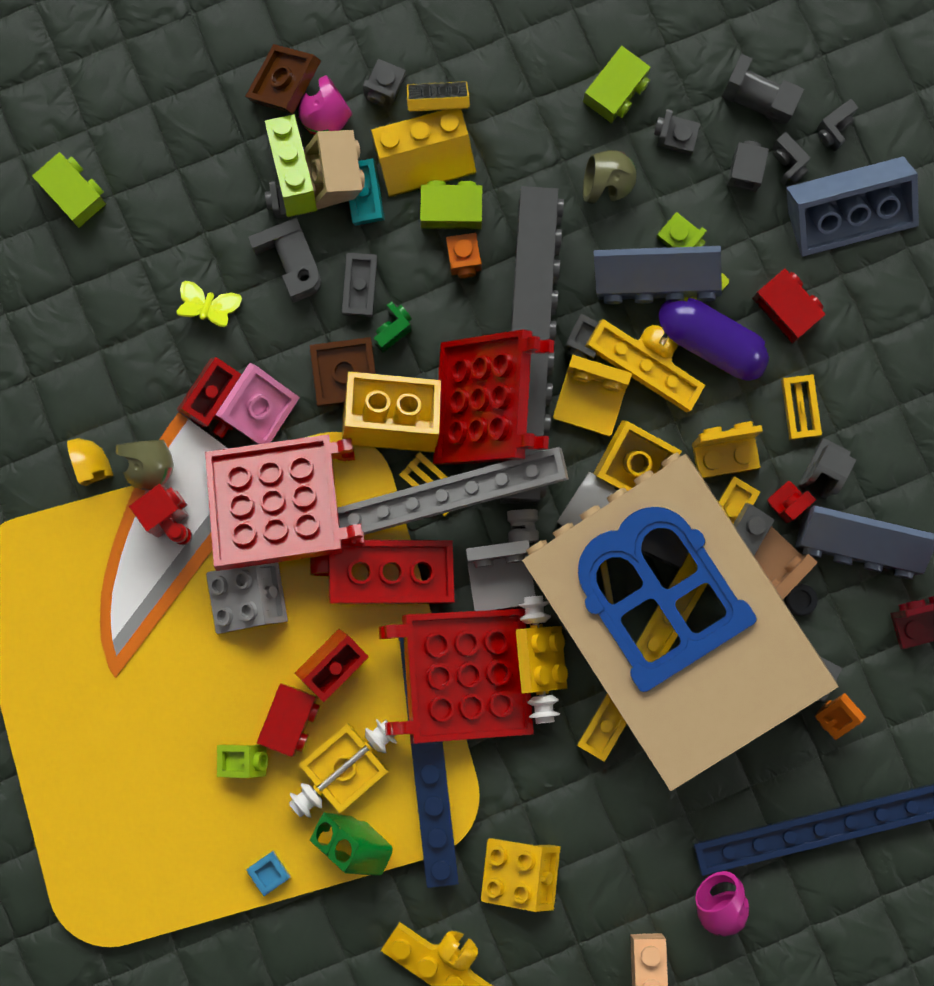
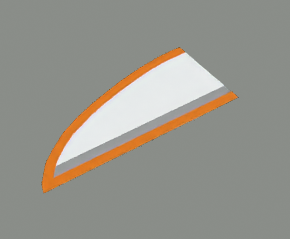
(151, 571)

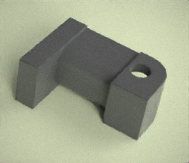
(761, 94)
(294, 256)
(831, 461)

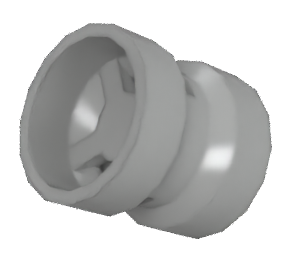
(523, 518)

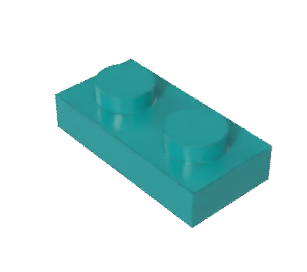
(368, 204)

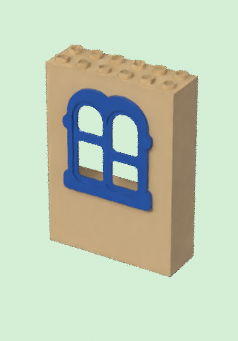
(718, 682)

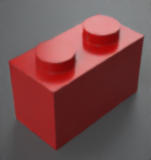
(789, 305)
(331, 665)
(288, 720)

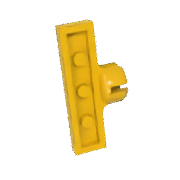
(648, 361)
(435, 964)

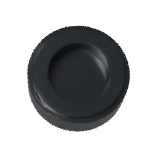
(801, 600)

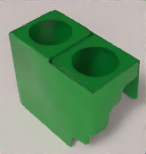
(369, 848)

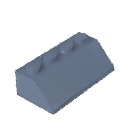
(854, 205)
(658, 274)
(865, 541)

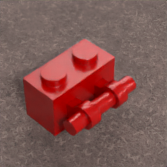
(209, 394)
(161, 512)

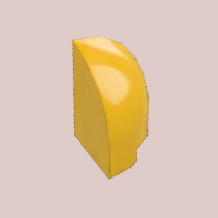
(88, 461)

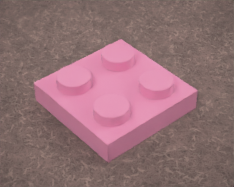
(257, 405)

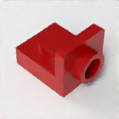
(790, 502)

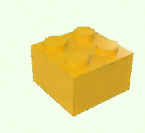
(631, 455)

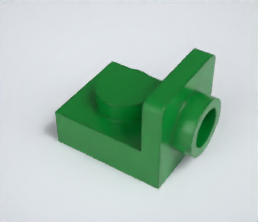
(391, 333)

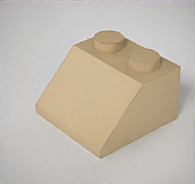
(334, 167)

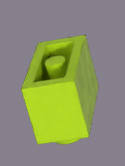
(617, 84)
(69, 189)
(451, 205)

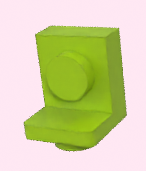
(681, 233)
(241, 761)

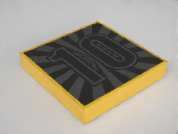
(437, 96)

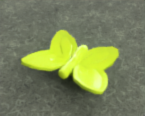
(214, 310)

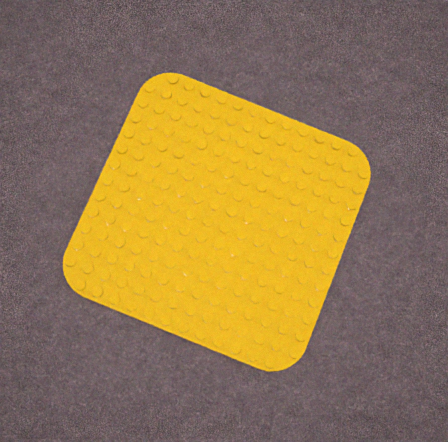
(126, 766)

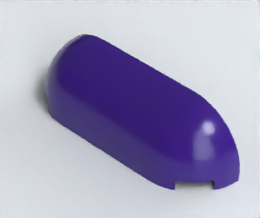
(715, 338)

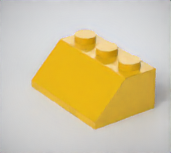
(423, 151)
(392, 411)

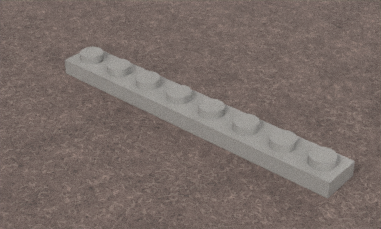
(456, 492)

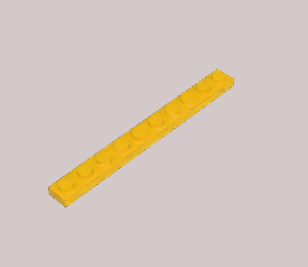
(658, 633)

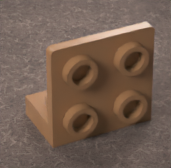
(782, 562)

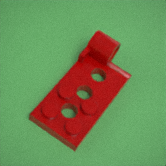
(376, 588)

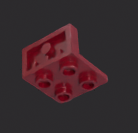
(914, 623)

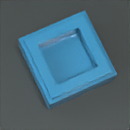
(268, 873)

